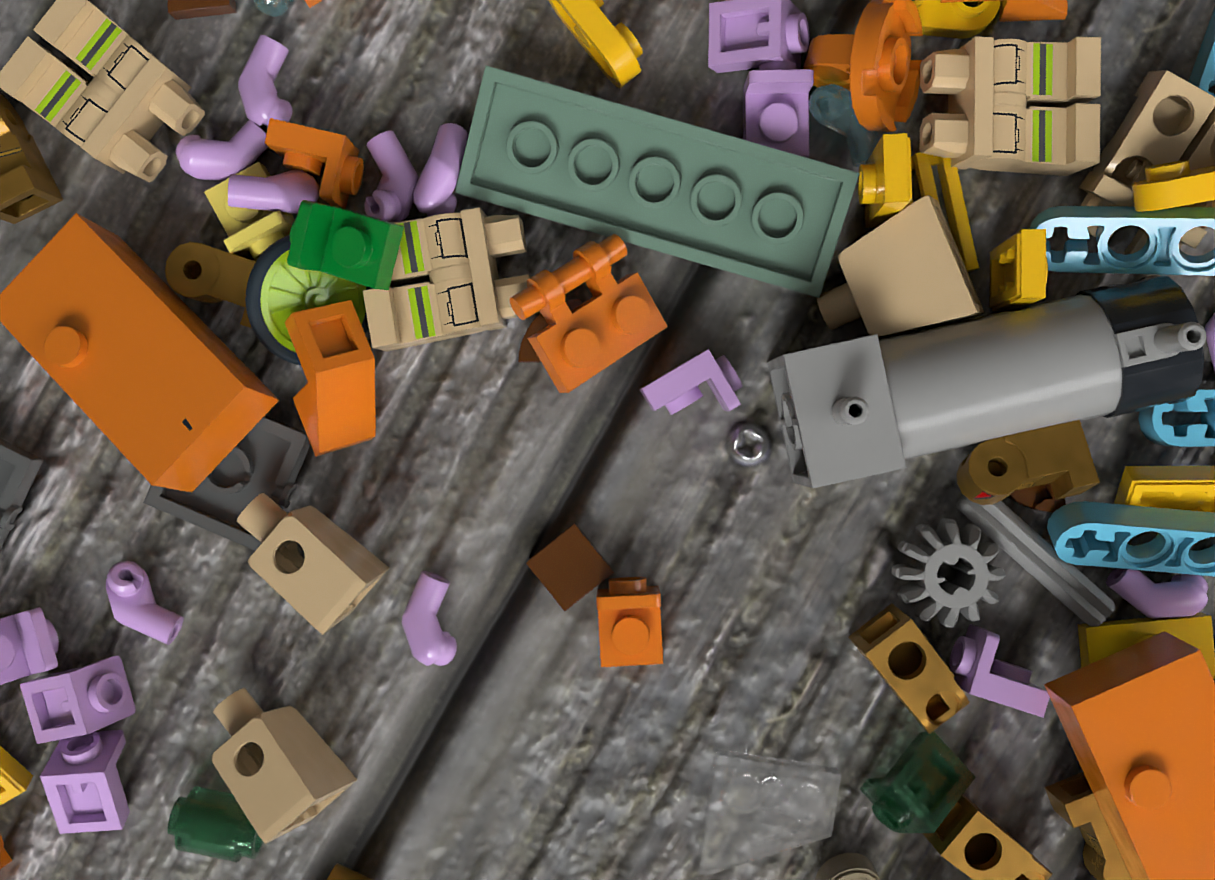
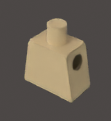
(903, 276)
(331, 575)
(276, 765)

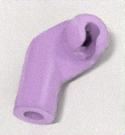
(258, 86)
(395, 190)
(274, 193)
(1172, 599)
(135, 603)
(421, 624)

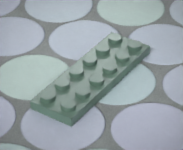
(655, 181)

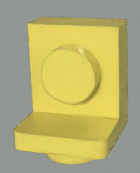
(248, 229)

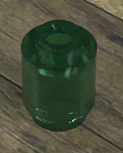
(213, 826)

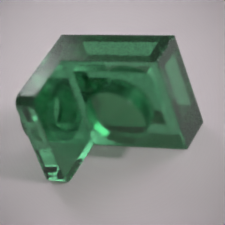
(919, 786)

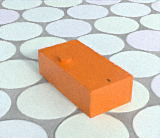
(133, 355)
(1148, 753)

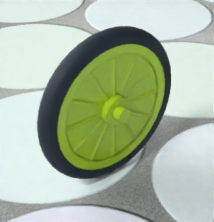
(279, 289)

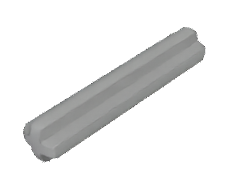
(1040, 560)

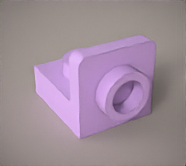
(755, 33)
(778, 107)
(680, 386)
(26, 645)
(1002, 682)
(78, 700)
(85, 783)

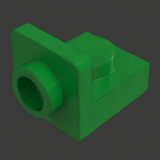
(344, 244)

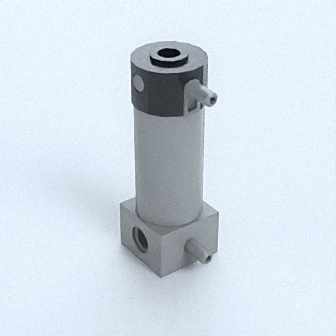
(899, 397)

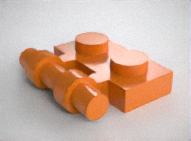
(597, 331)

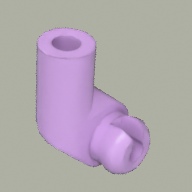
(219, 159)
(439, 177)

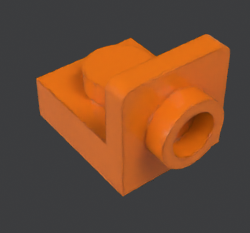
(314, 148)
(629, 623)

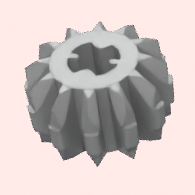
(963, 553)

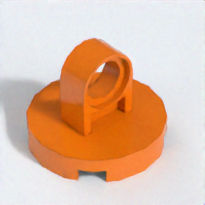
(873, 63)

